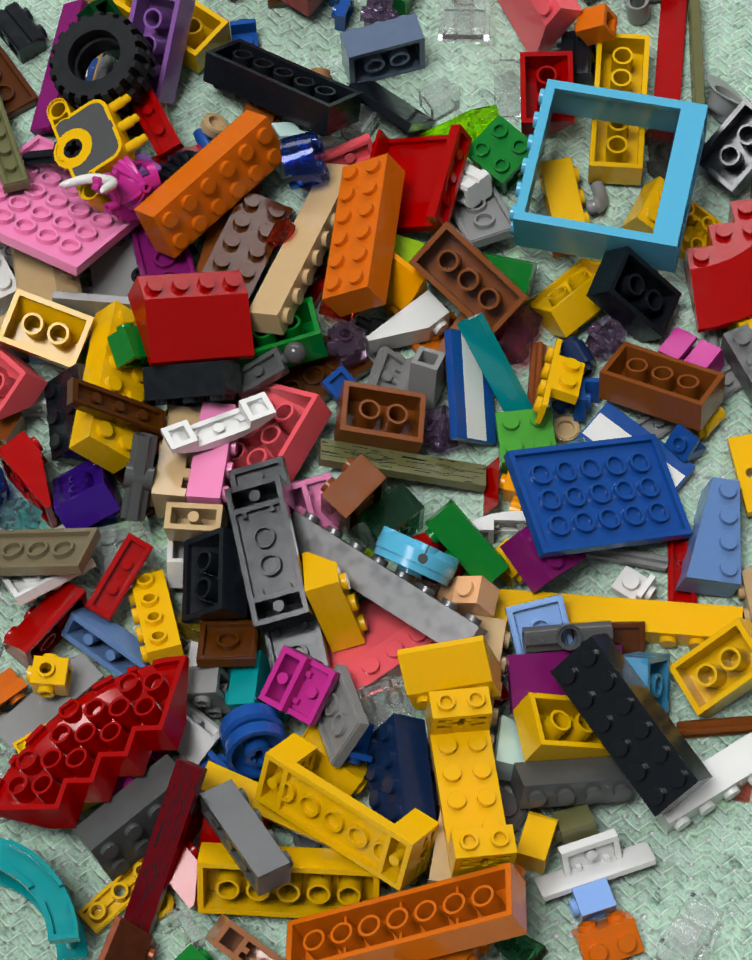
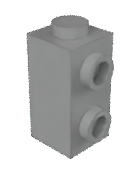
(427, 374)

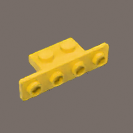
(559, 380)

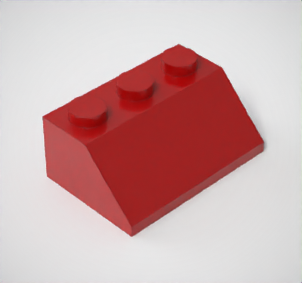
(534, 72)
(44, 624)

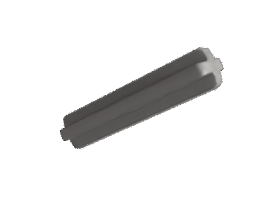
(632, 557)

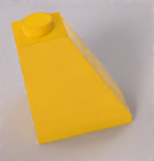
(347, 778)

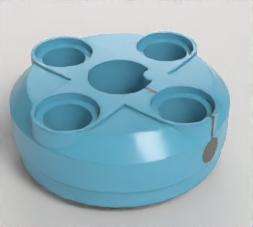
(415, 556)

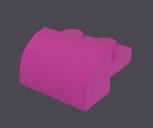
(299, 685)

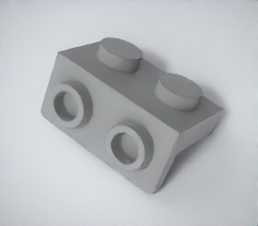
(390, 370)

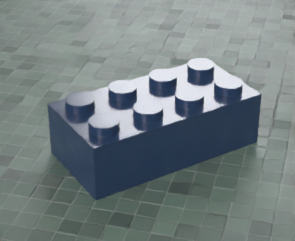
(400, 769)

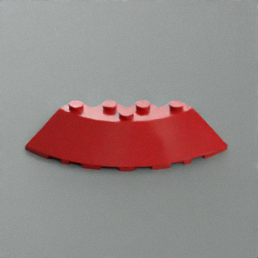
(722, 271)
(95, 742)

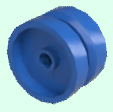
(248, 735)

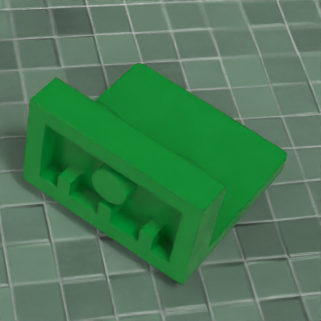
(500, 153)

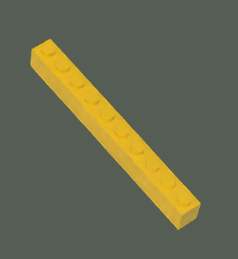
(665, 621)

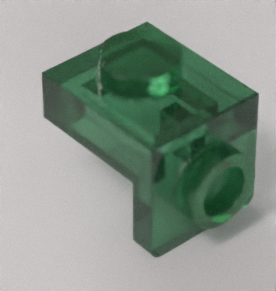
(521, 949)

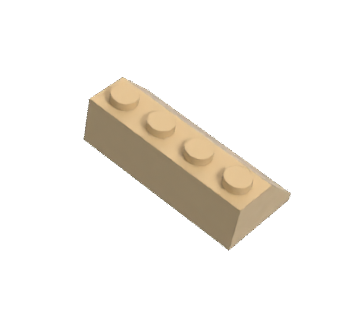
(41, 278)

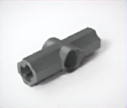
(139, 476)
(549, 636)

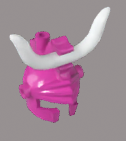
(123, 185)

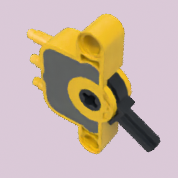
(88, 142)

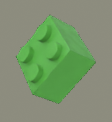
(519, 431)

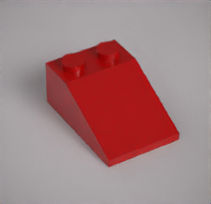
(26, 470)

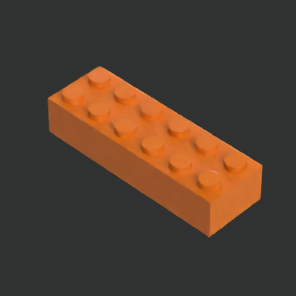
(210, 183)
(363, 235)

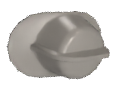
(722, 98)

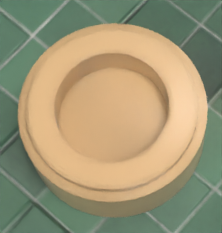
(213, 124)
(566, 429)

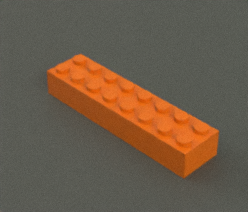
(417, 921)

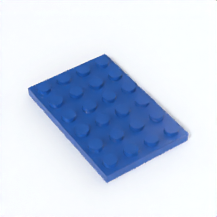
(597, 495)

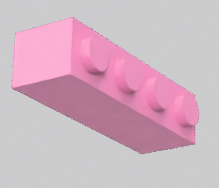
(211, 467)

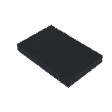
(392, 107)

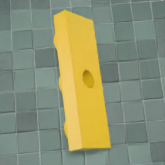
(741, 456)
(103, 908)

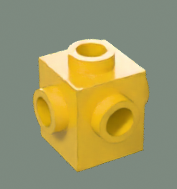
(50, 675)

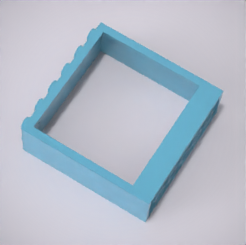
(591, 240)

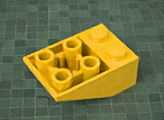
(644, 214)

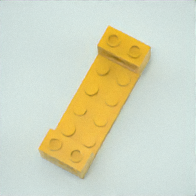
(468, 780)
(385, 849)

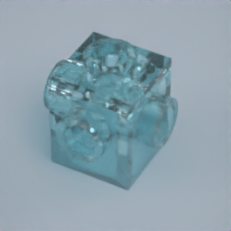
(24, 510)

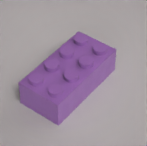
(167, 30)

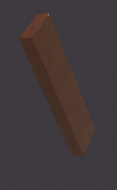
(114, 407)

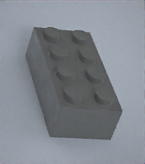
(123, 827)

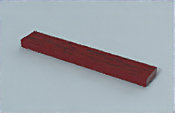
(165, 844)

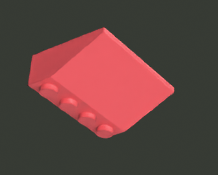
(540, 21)
(289, 434)
(378, 656)

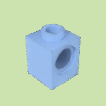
(592, 900)

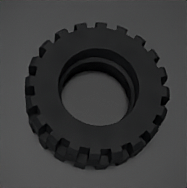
(87, 41)

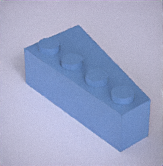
(714, 548)

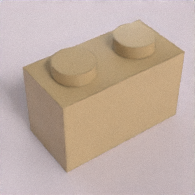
(192, 519)

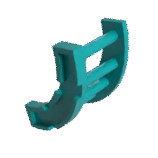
(38, 883)

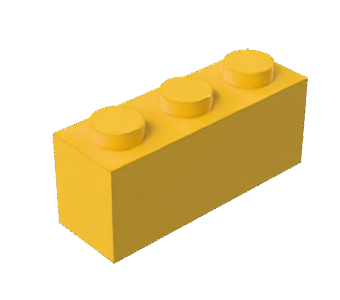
(560, 190)

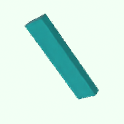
(494, 363)

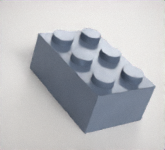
(383, 49)

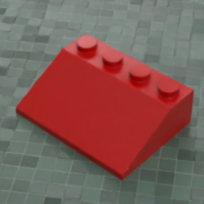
(193, 317)

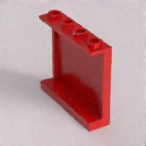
(431, 175)

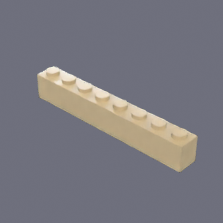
(297, 258)

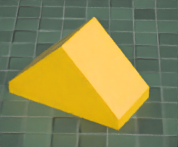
(536, 842)

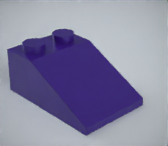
(85, 496)

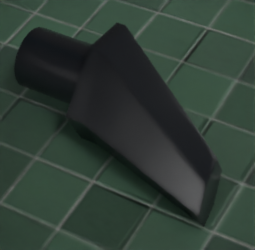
(368, 325)

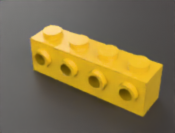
(155, 616)

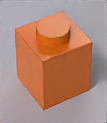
(596, 24)

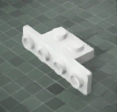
(592, 860)

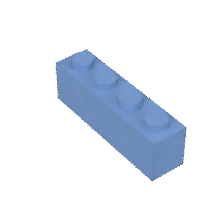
(103, 641)

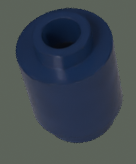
(577, 349)

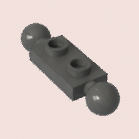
(268, 369)

